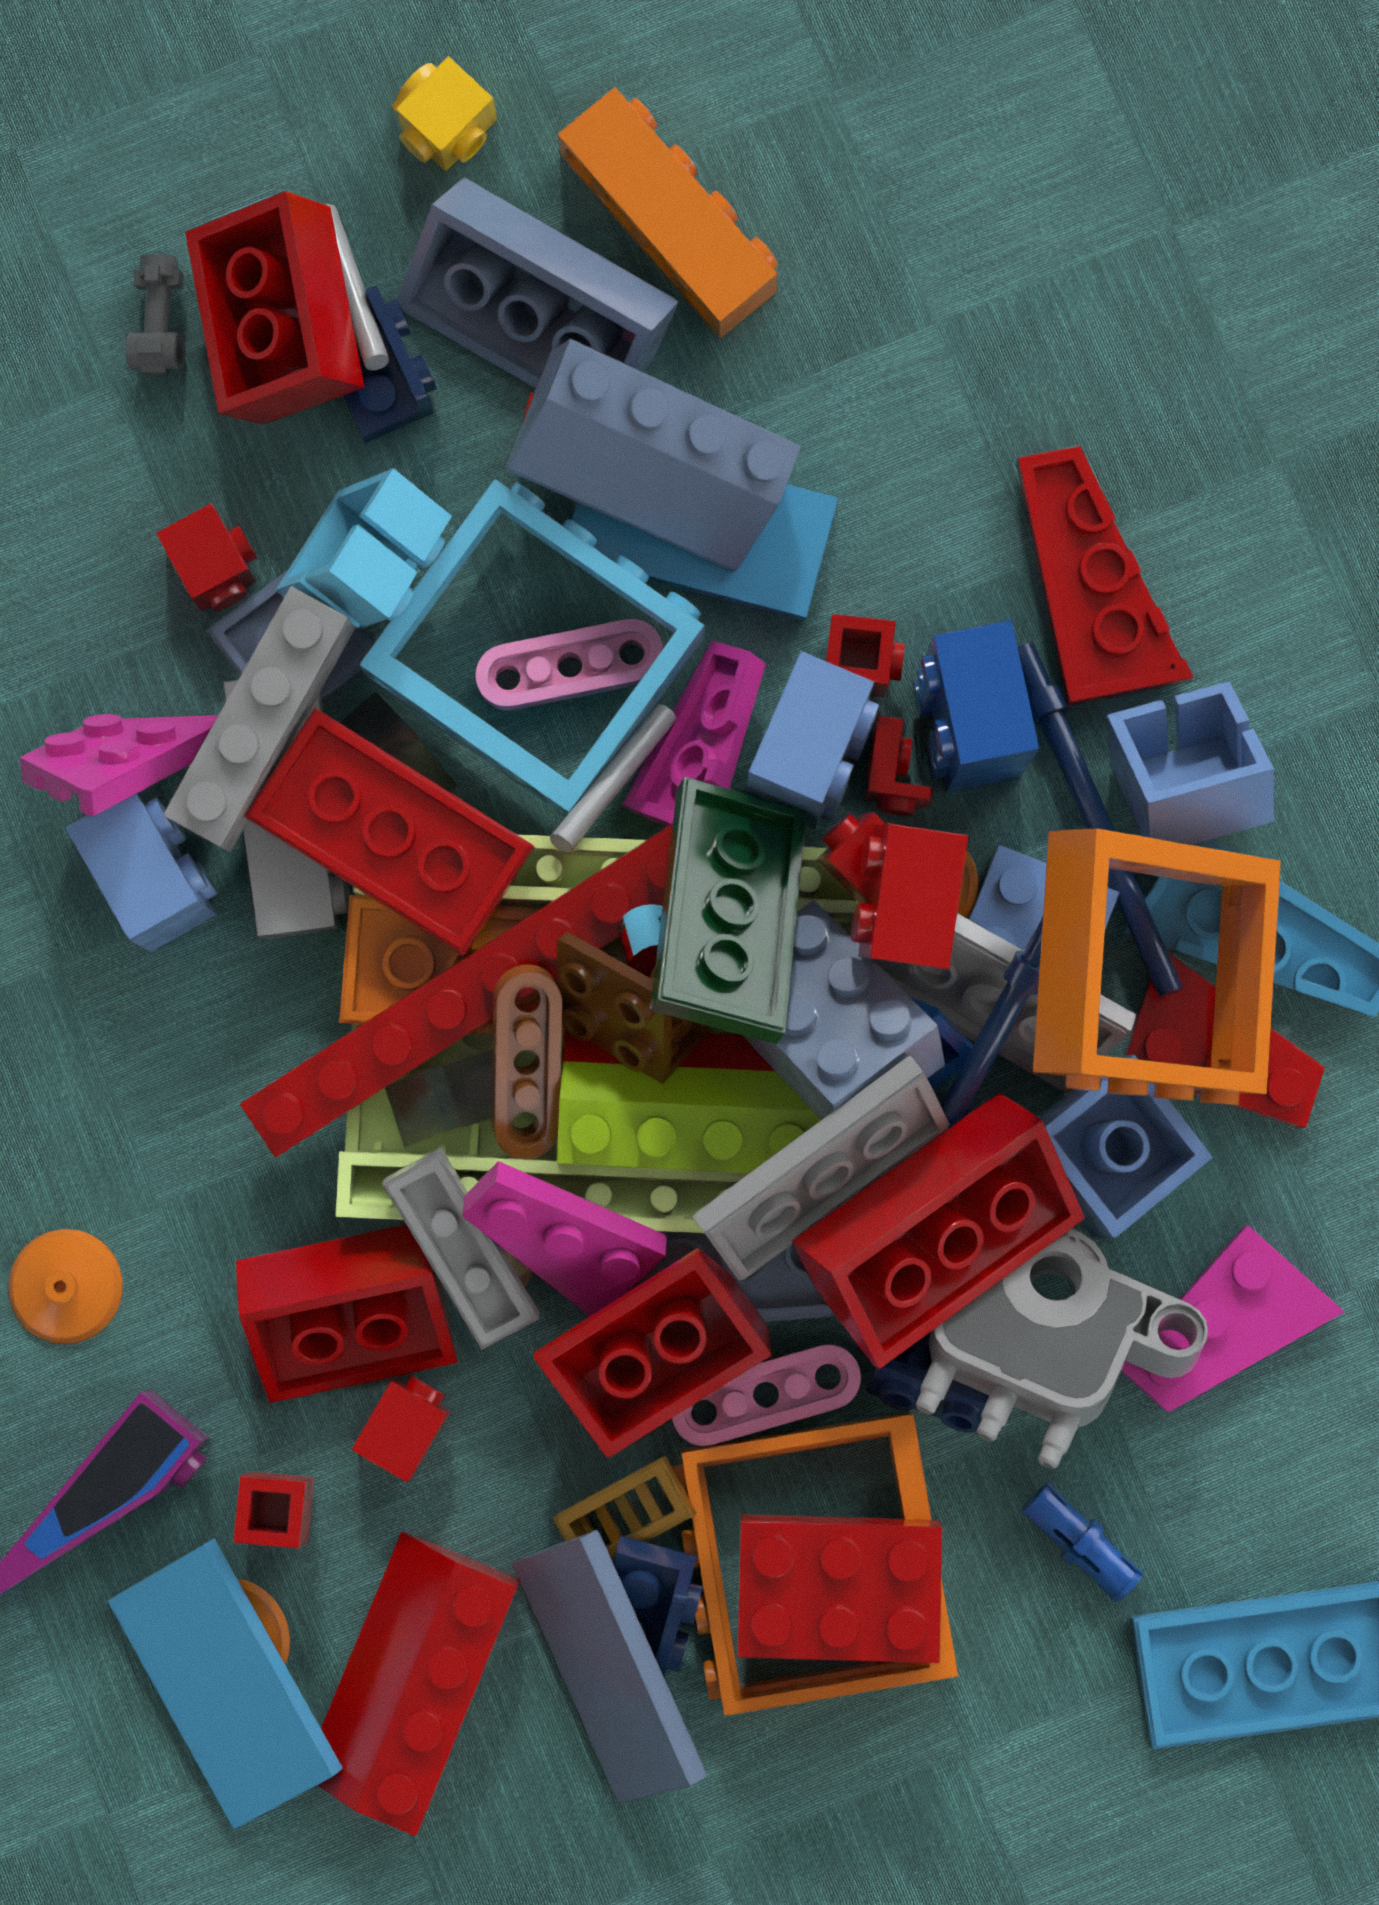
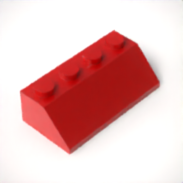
(940, 1228)
(413, 1679)

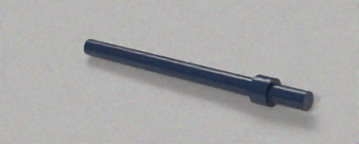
(1048, 709)
(1022, 981)

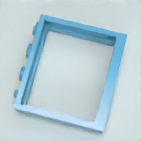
(470, 730)

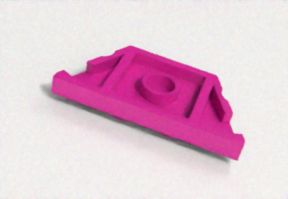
(113, 757)

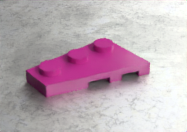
(706, 732)
(563, 1238)
(1251, 1309)

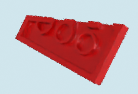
(1097, 605)

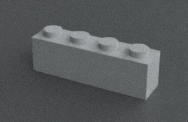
(260, 718)
(287, 887)

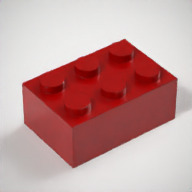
(274, 309)
(840, 1588)

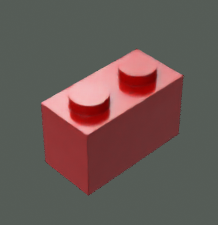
(910, 895)

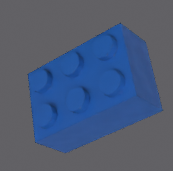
(976, 707)

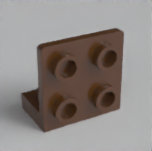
(612, 1010)

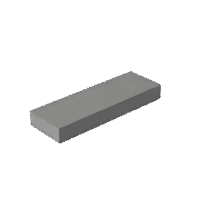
(461, 1255)

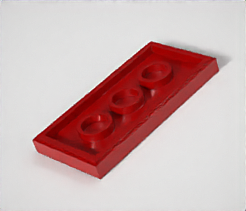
(389, 832)

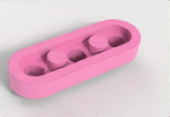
(539, 660)
(797, 1395)

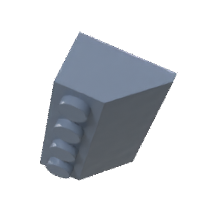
(524, 288)
(651, 455)

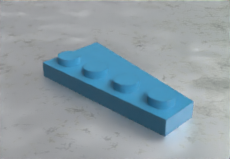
(1312, 950)

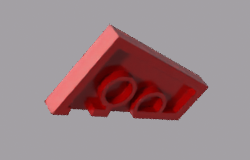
(1181, 1032)

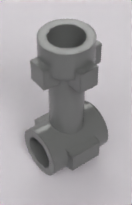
(156, 348)

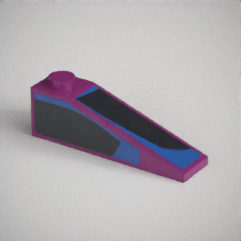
(126, 1470)

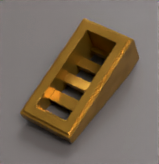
(574, 1522)

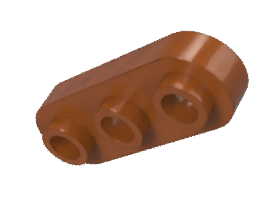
(534, 1086)

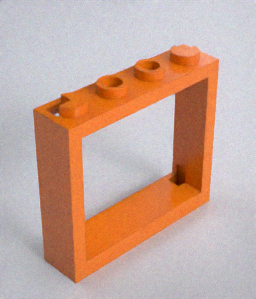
(1074, 959)
(712, 1610)

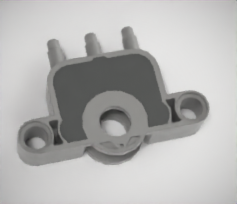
(1062, 1353)

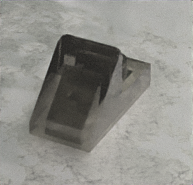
(442, 1099)

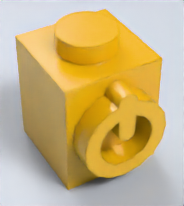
(444, 114)

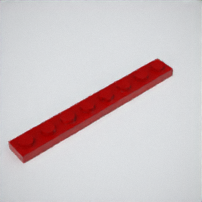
(452, 1001)

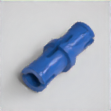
(1082, 1542)

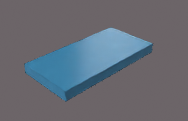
(774, 575)
(1259, 1665)
(225, 1684)

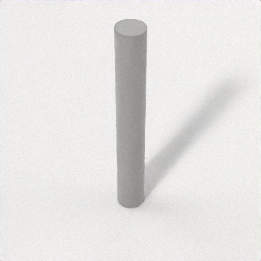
(364, 323)
(613, 778)

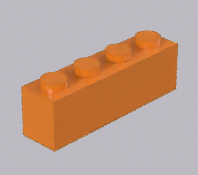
(669, 212)

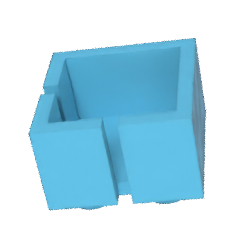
(369, 549)

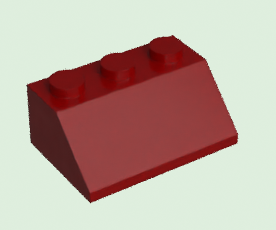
(343, 1313)
(656, 1351)

